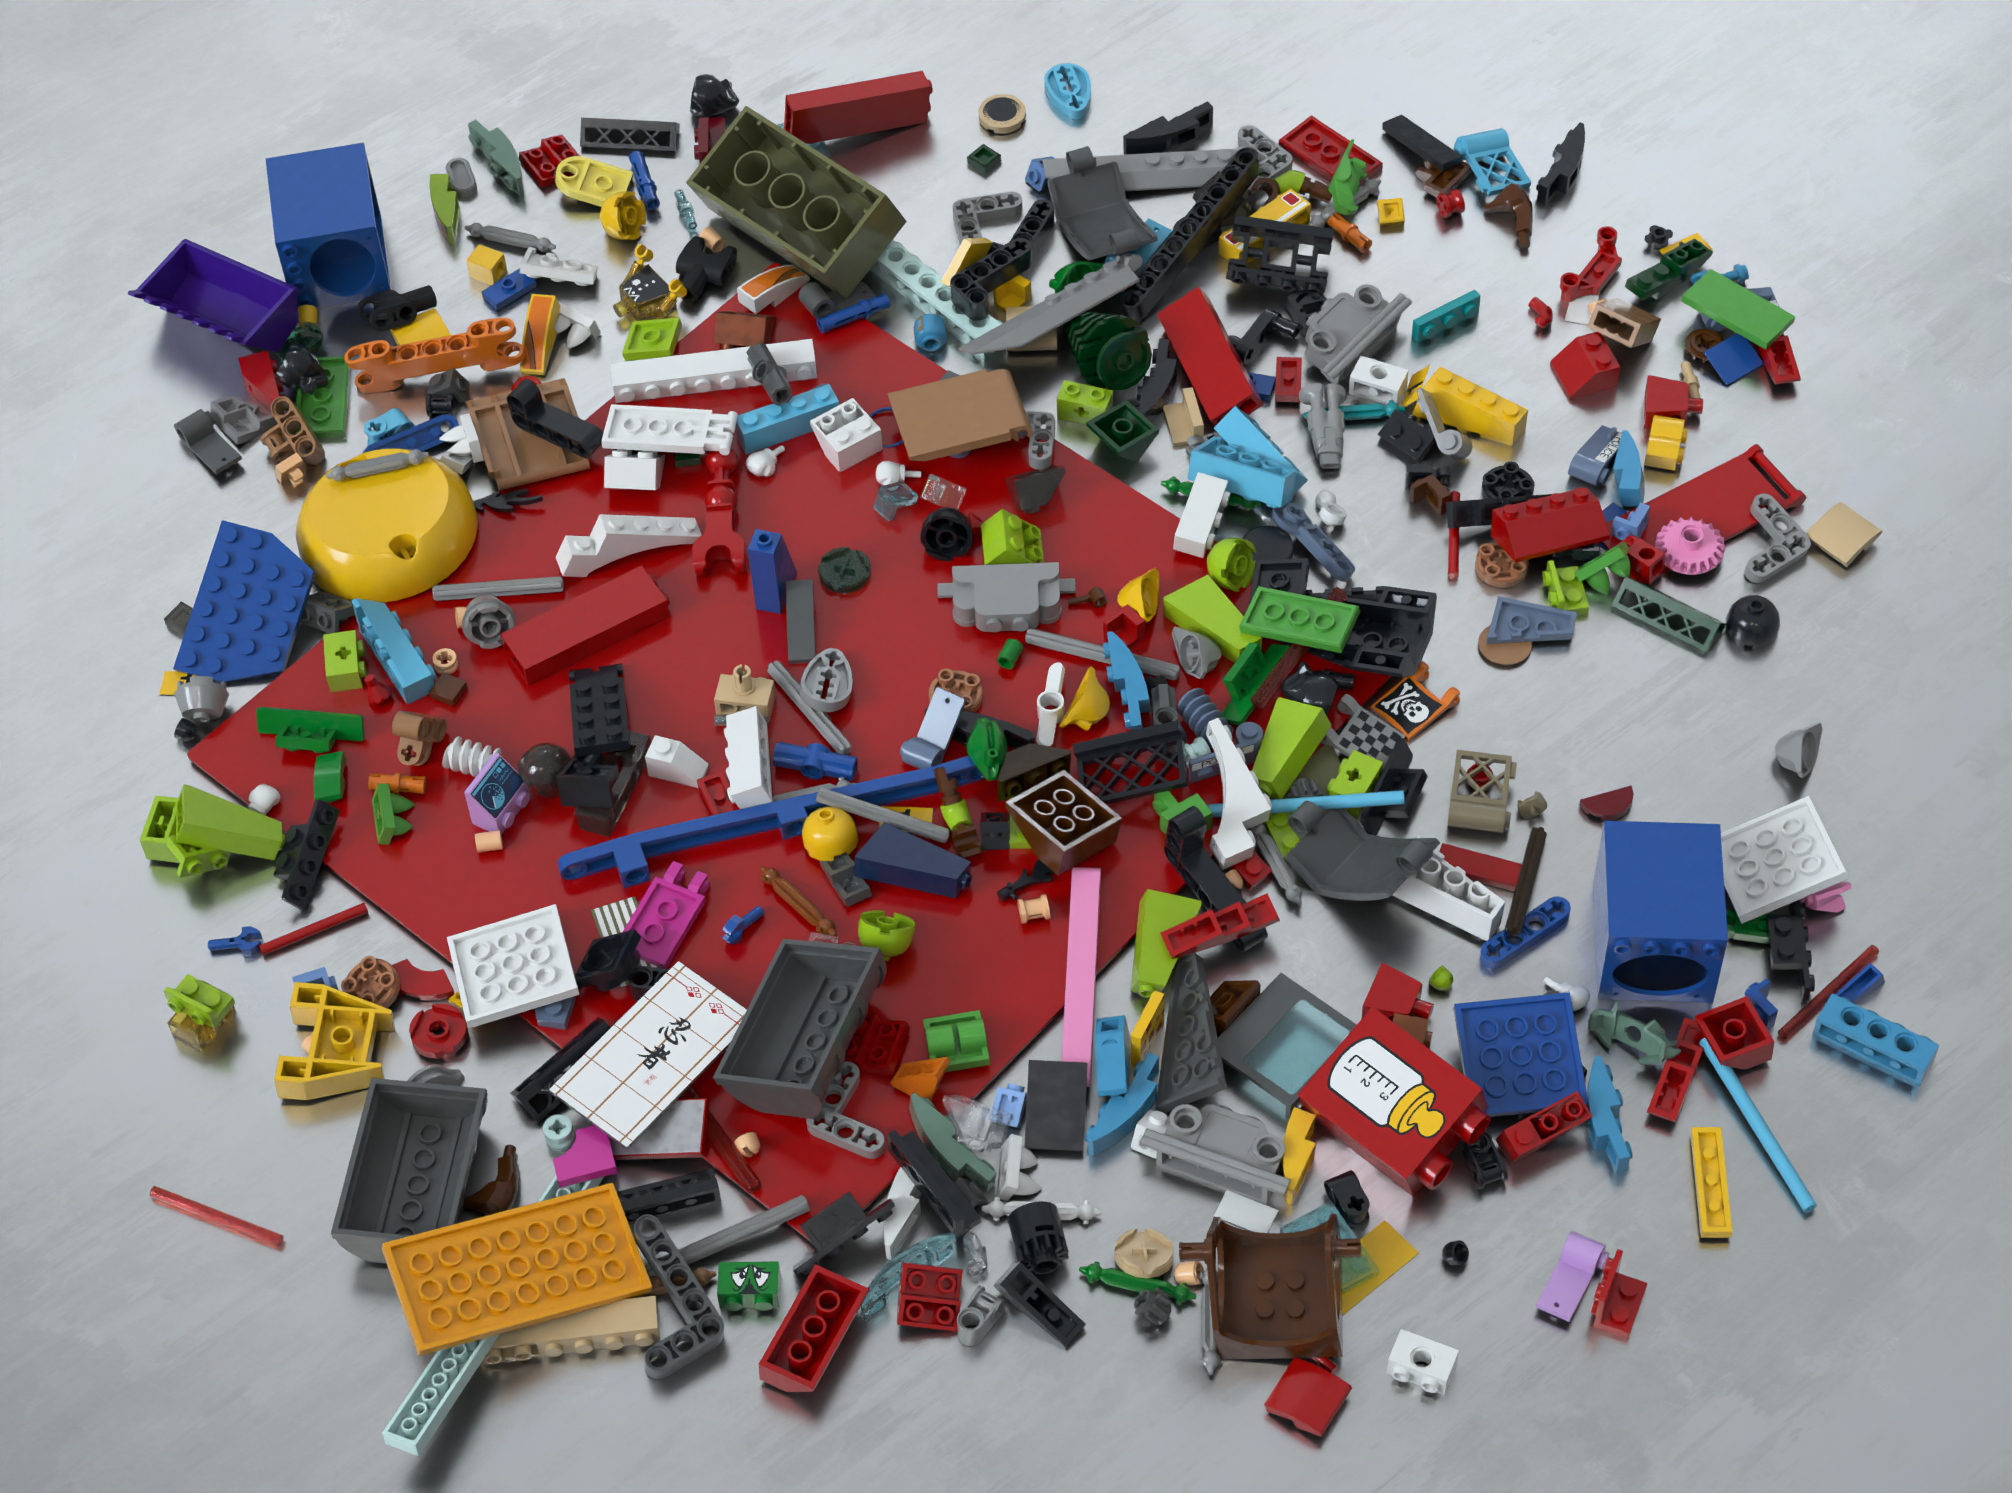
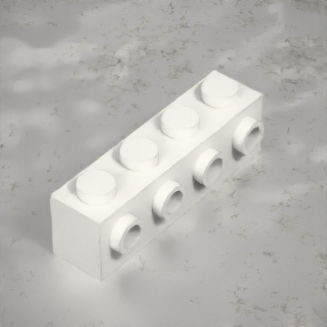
(748, 758)

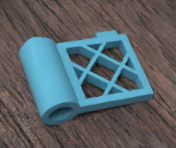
(1487, 147)

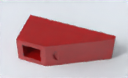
(259, 378)
(1543, 1127)

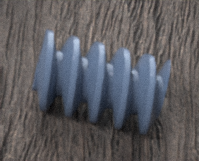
(1198, 711)

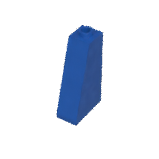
(770, 570)

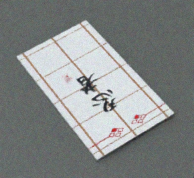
(651, 1055)

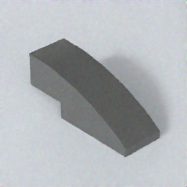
(800, 621)

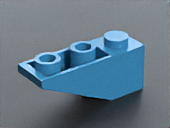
(1112, 1055)

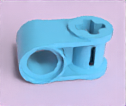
(387, 425)

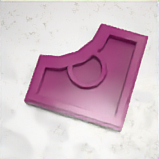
(586, 1159)

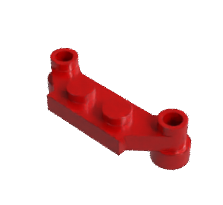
(1596, 272)

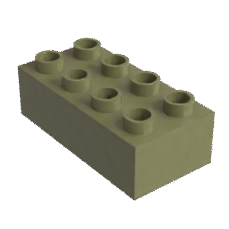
(796, 201)

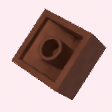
(743, 329)

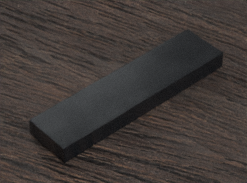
(1422, 142)

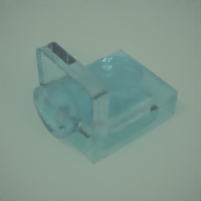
(892, 497)

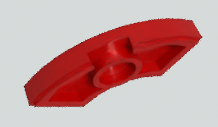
(423, 984)

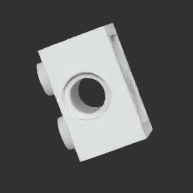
(1378, 381)
(1414, 1348)

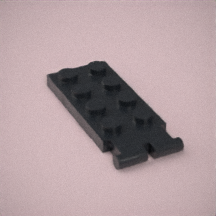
(599, 710)

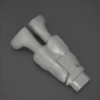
(1324, 425)

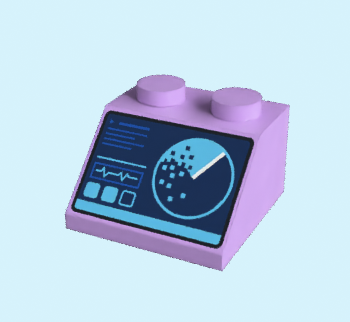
(496, 795)

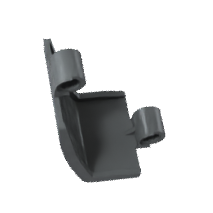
(1094, 208)
(1346, 861)

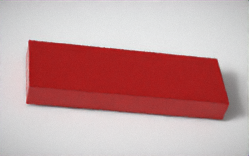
(1483, 867)

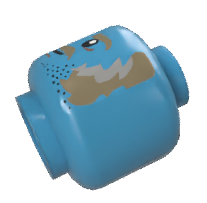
(930, 332)

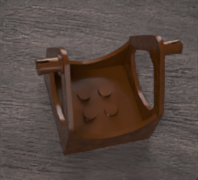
(1275, 1289)

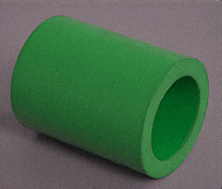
(1009, 654)

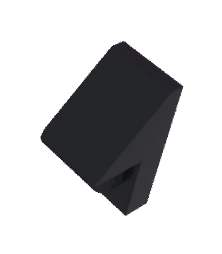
(995, 830)

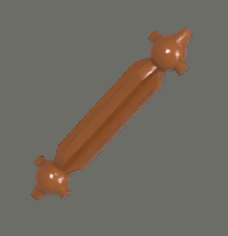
(797, 901)

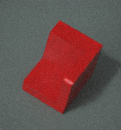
(1126, 625)

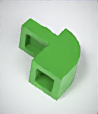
(1168, 807)

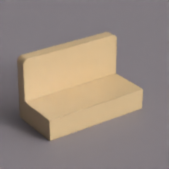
(1184, 418)

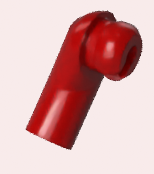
(1544, 311)

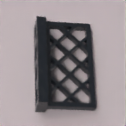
(1133, 744)

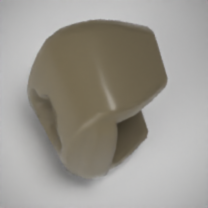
(1532, 806)

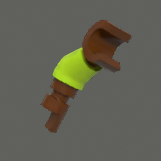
(1296, 181)
(957, 816)

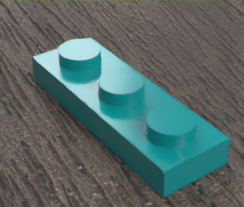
(1446, 316)

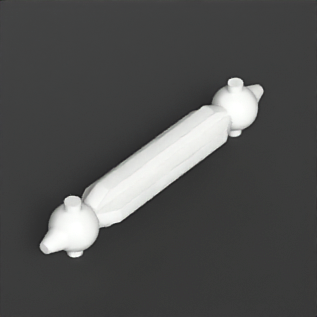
(1066, 1210)

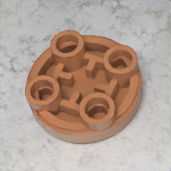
(1498, 568)
(961, 684)
(373, 981)

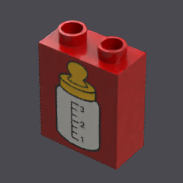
(1396, 1103)

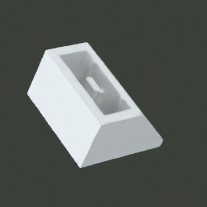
(847, 434)
(633, 470)

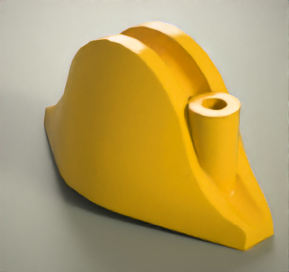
(1142, 594)
(1089, 703)

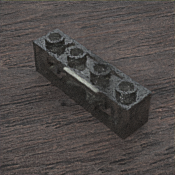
(633, 763)

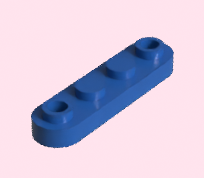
(417, 437)

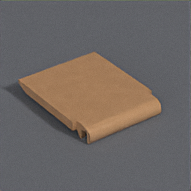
(959, 414)
(514, 454)

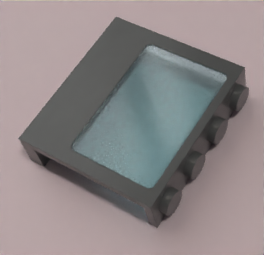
(1283, 1039)

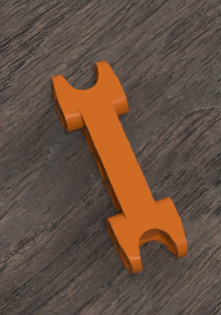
(480, 346)

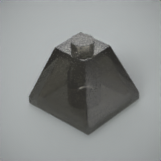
(1034, 487)

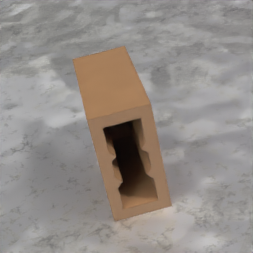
(1624, 322)

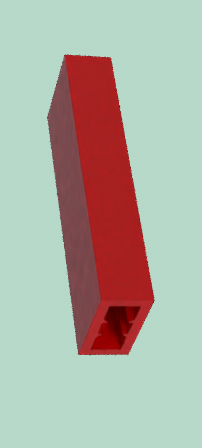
(858, 107)
(1209, 356)
(585, 624)

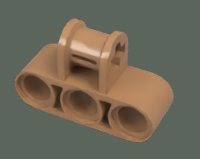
(284, 438)
(417, 733)

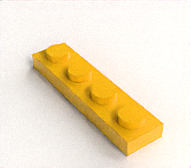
(1711, 1182)

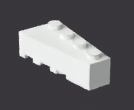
(1453, 897)

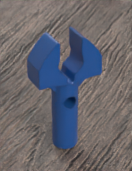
(736, 925)
(240, 942)

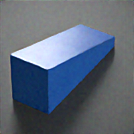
(1862, 984)

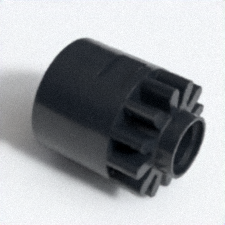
(1038, 1236)

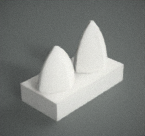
(580, 325)
(466, 439)
(1010, 1179)

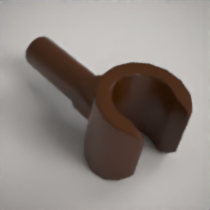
(1095, 595)

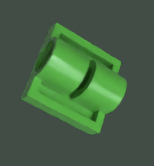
(959, 1038)

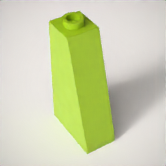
(1208, 611)
(1288, 744)
(225, 826)
(1151, 957)

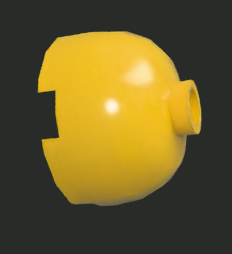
(623, 215)
(829, 833)

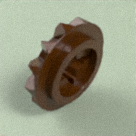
(1704, 336)

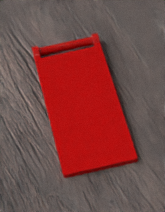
(1718, 498)

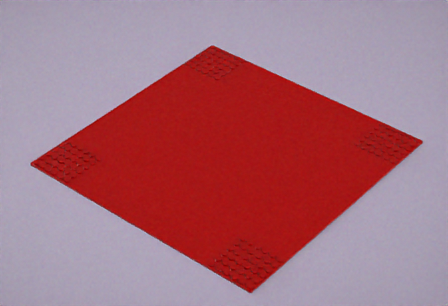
(896, 638)

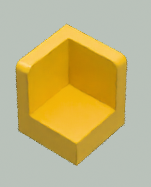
(486, 264)
(1013, 293)

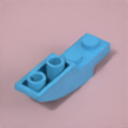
(1127, 679)
(1123, 1112)
(1605, 1126)

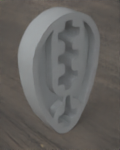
(815, 675)

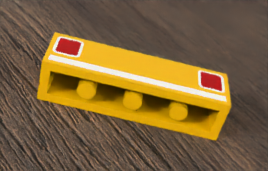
(1286, 208)

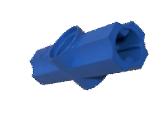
(815, 761)

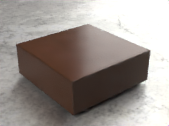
(448, 689)

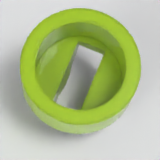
(1441, 979)

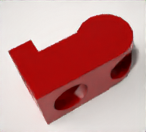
(1645, 559)

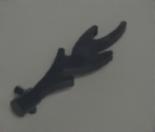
(503, 502)
(1038, 876)

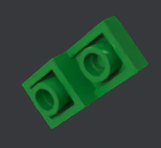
(328, 776)

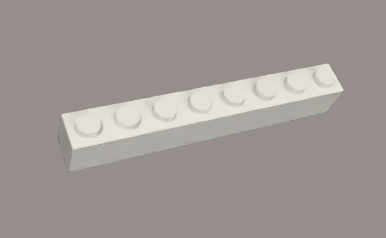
(706, 371)

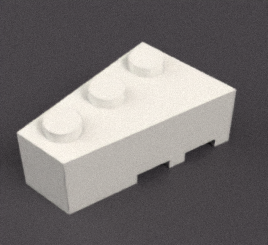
(1201, 515)

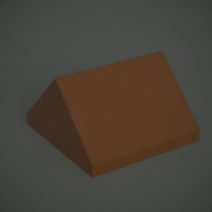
(1231, 1000)

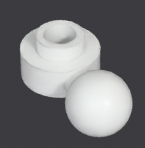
(1329, 511)

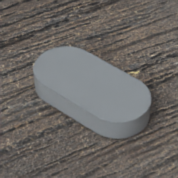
(461, 177)

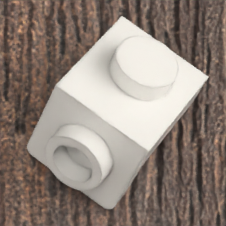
(1154, 1121)

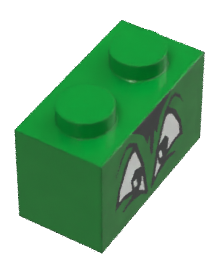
(749, 1285)

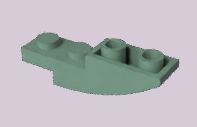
(500, 152)
(941, 1141)

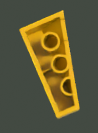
(1474, 408)

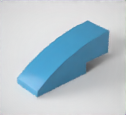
(1629, 472)

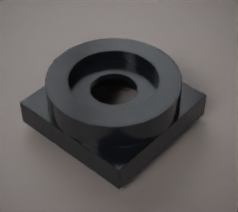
(609, 961)

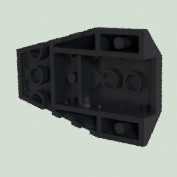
(1388, 633)

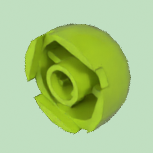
(1231, 563)
(889, 934)

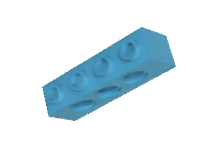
(1882, 1051)

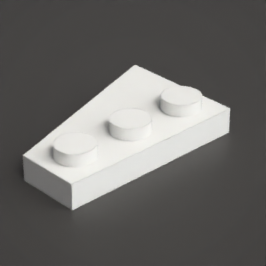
(550, 266)

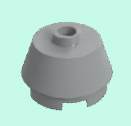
(485, 621)
(201, 698)

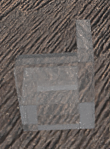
(943, 492)

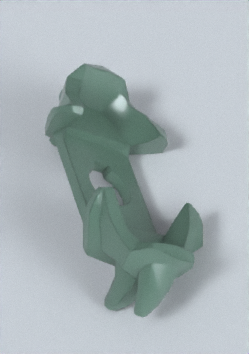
(1613, 1024)

